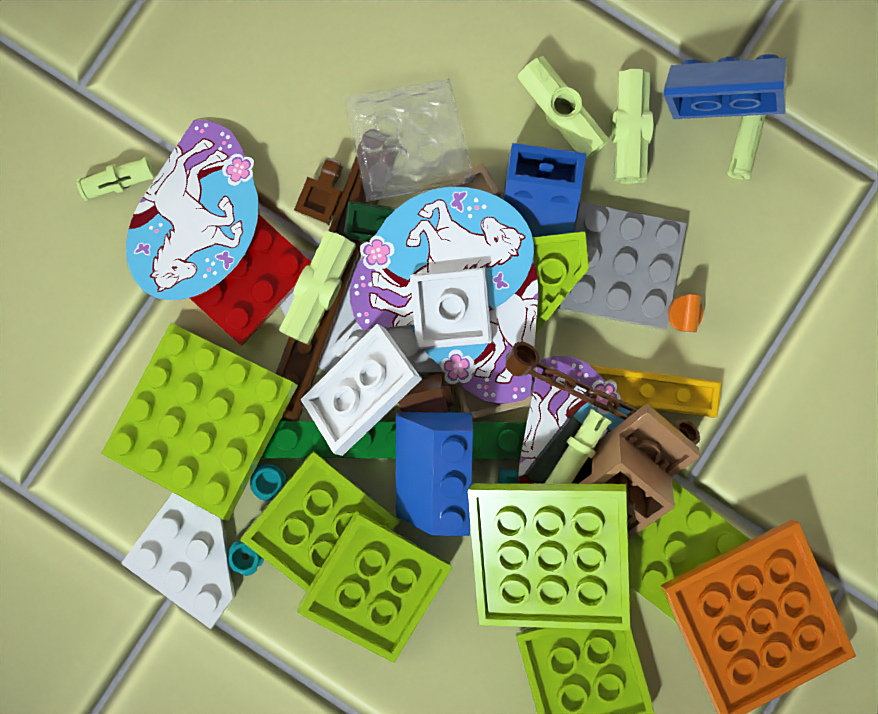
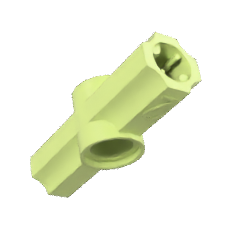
(549, 90)
(632, 126)
(317, 287)

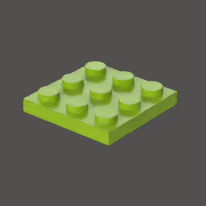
(309, 518)
(678, 544)
(374, 587)
(584, 671)

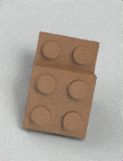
(645, 457)

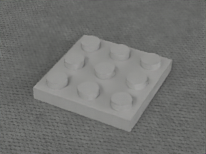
(630, 266)

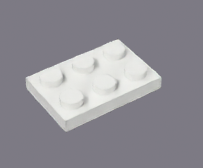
(360, 389)

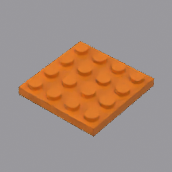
(758, 620)

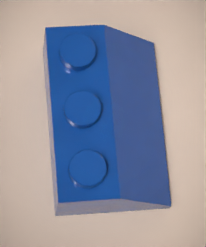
(727, 87)
(434, 471)

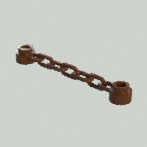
(524, 358)

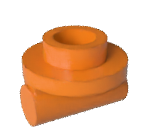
(686, 313)

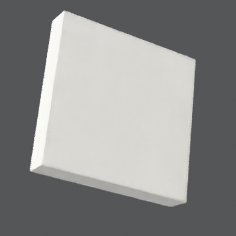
(450, 308)

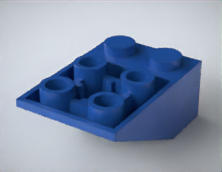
(545, 187)

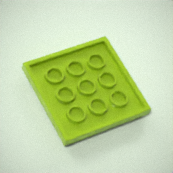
(199, 421)
(551, 555)

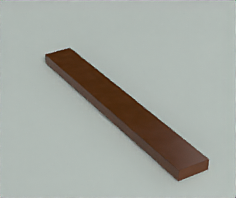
(302, 360)

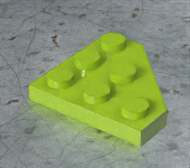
(559, 266)

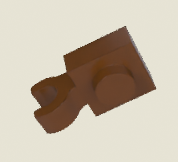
(320, 197)

